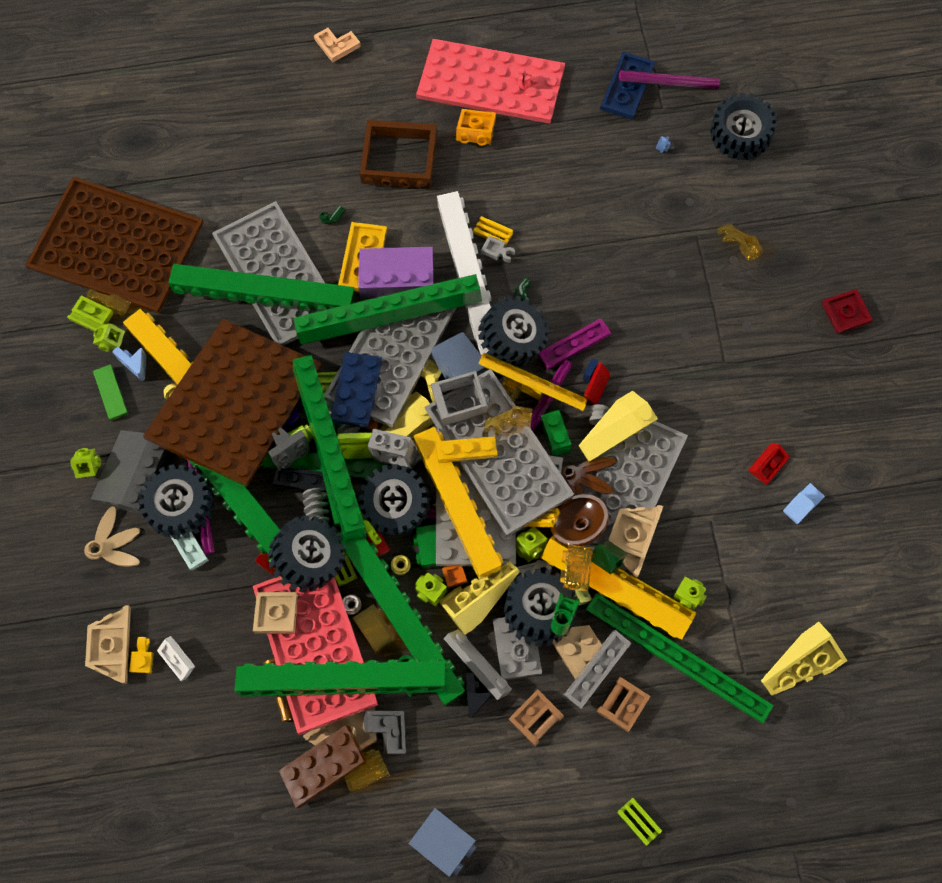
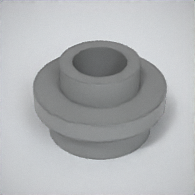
(517, 645)

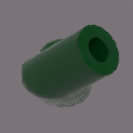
(332, 218)
(521, 289)

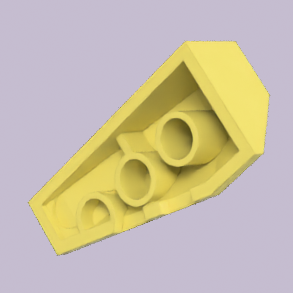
(412, 418)
(621, 421)
(474, 602)
(808, 656)

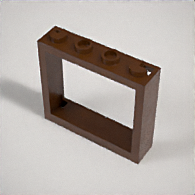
(399, 130)

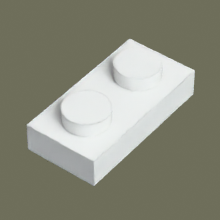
(176, 658)

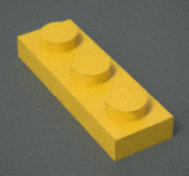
(466, 449)

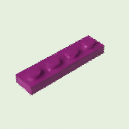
(574, 344)

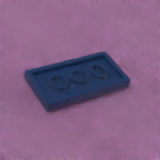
(624, 97)
(356, 389)

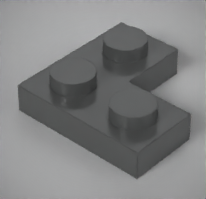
(391, 725)

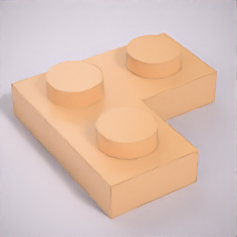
(334, 47)

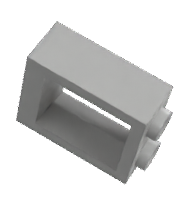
(457, 382)
(387, 446)

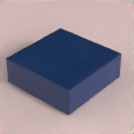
(590, 370)

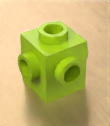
(108, 337)
(85, 463)
(530, 544)
(687, 588)
(431, 595)

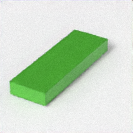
(110, 392)

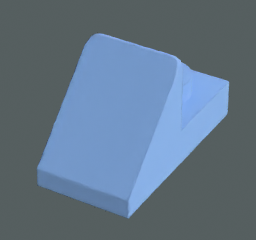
(134, 363)
(803, 503)

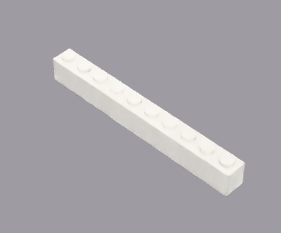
(464, 256)

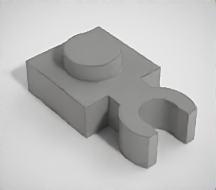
(494, 248)

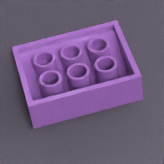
(394, 270)

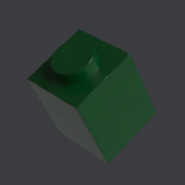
(608, 556)

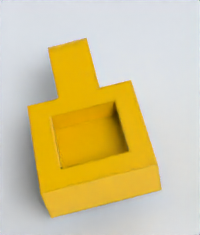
(142, 660)

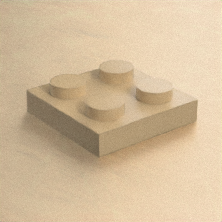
(275, 613)

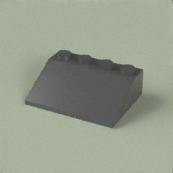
(127, 469)

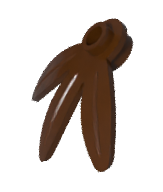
(592, 482)

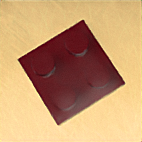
(846, 311)

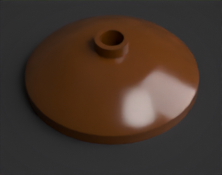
(580, 512)

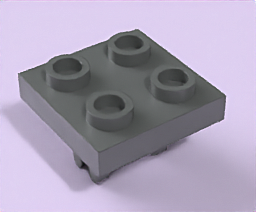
(288, 448)

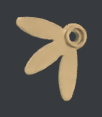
(106, 546)

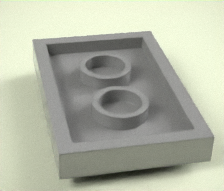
(508, 666)

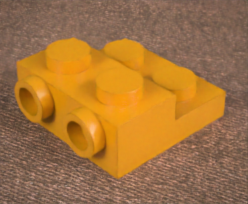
(475, 127)

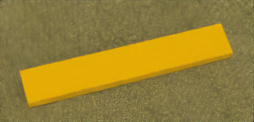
(533, 381)

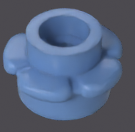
(663, 144)

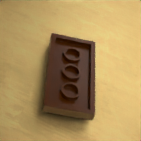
(322, 766)

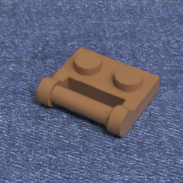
(629, 708)
(531, 712)

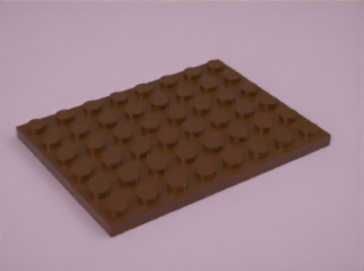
(114, 244)
(230, 403)

